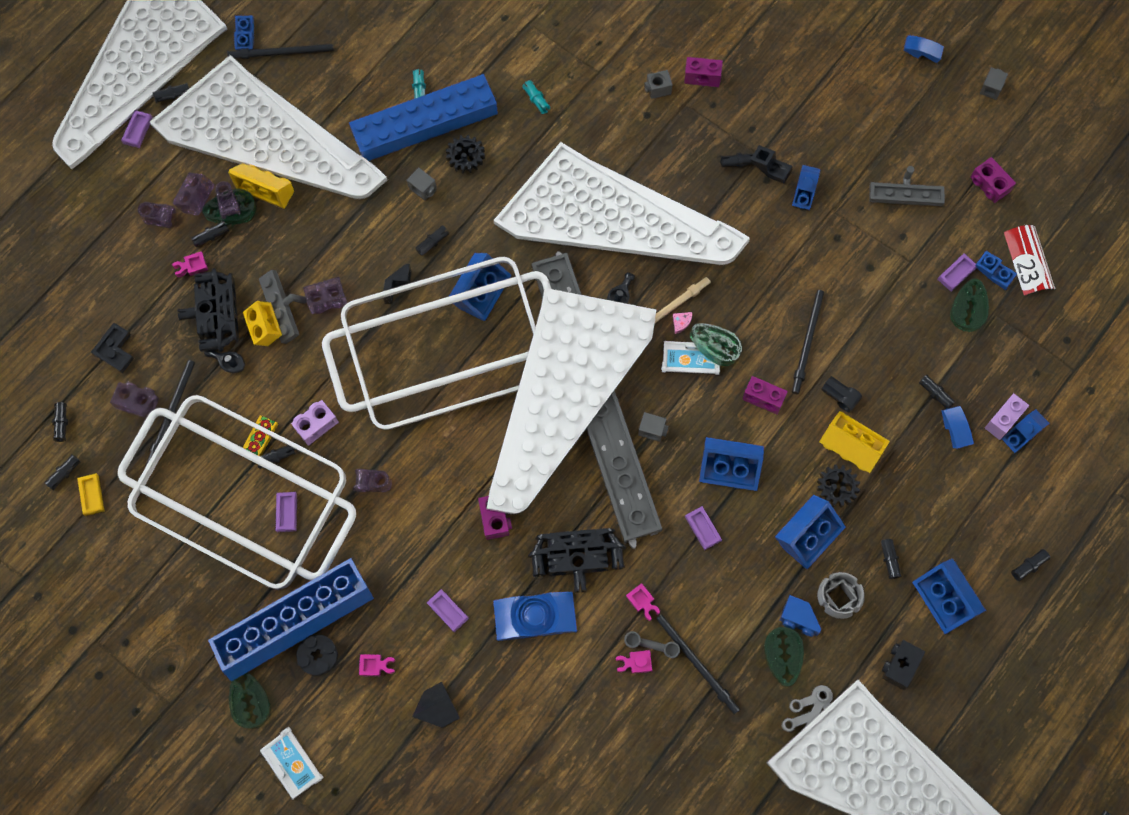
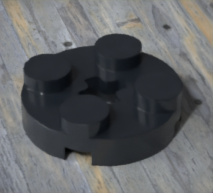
(322, 665)

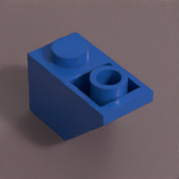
(806, 187)
(1025, 430)
(800, 615)

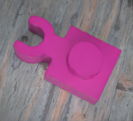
(193, 264)
(641, 599)
(638, 662)
(372, 665)

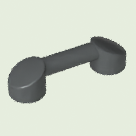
(670, 649)

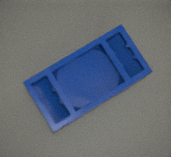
(534, 615)

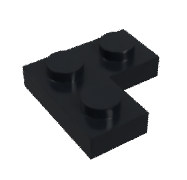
(109, 348)

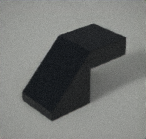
(766, 161)
(397, 279)

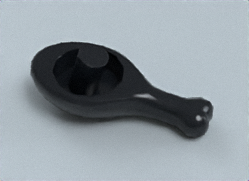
(621, 293)
(228, 361)

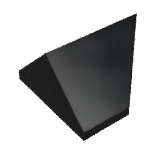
(436, 707)

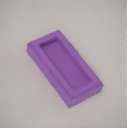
(137, 129)
(957, 272)
(286, 512)
(703, 528)
(447, 610)

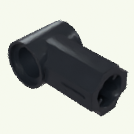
(845, 396)

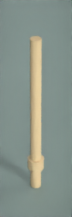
(691, 291)

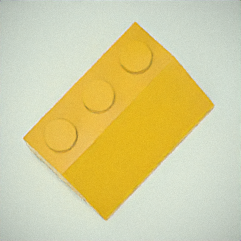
(262, 184)
(854, 442)

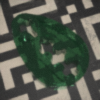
(246, 212)
(979, 310)
(713, 352)
(795, 651)
(238, 707)

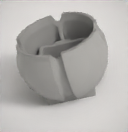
(850, 587)

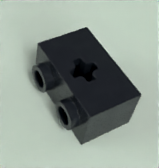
(911, 656)

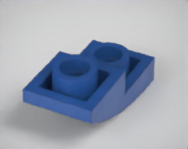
(244, 32)
(920, 46)
(995, 271)
(959, 429)

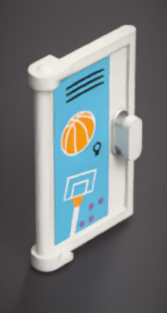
(689, 360)
(293, 762)

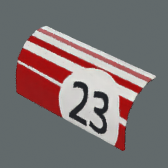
(1028, 259)

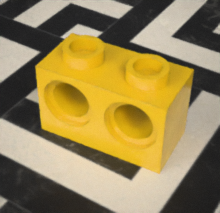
(262, 323)

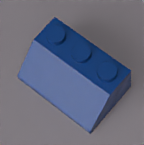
(480, 305)
(731, 464)
(810, 531)
(948, 596)

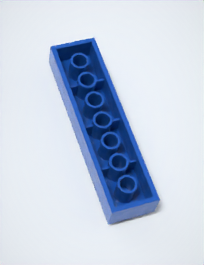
(424, 118)
(290, 619)

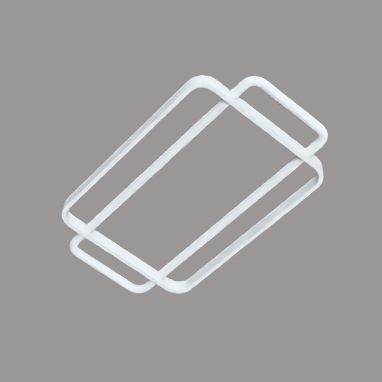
(368, 403)
(178, 419)

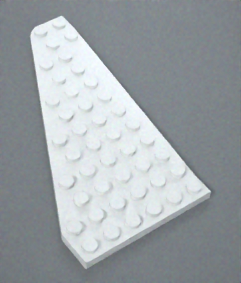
(137, 58)
(249, 123)
(596, 208)
(570, 371)
(871, 764)

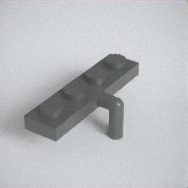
(907, 193)
(275, 295)

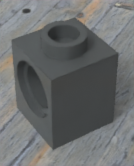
(658, 78)
(993, 83)
(422, 184)
(653, 427)

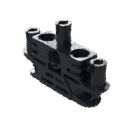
(226, 310)
(575, 542)

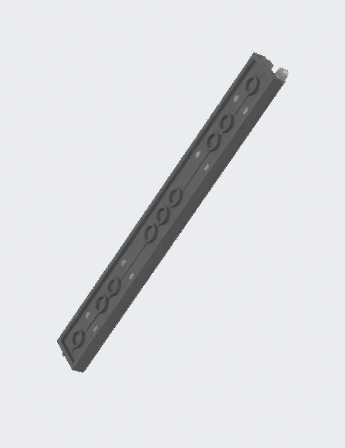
(610, 437)

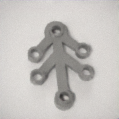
(813, 699)

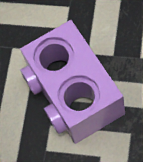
(1006, 416)
(317, 426)

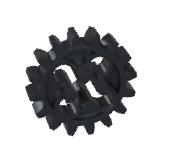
(462, 163)
(832, 476)

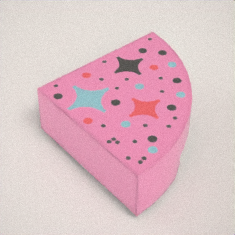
(681, 321)

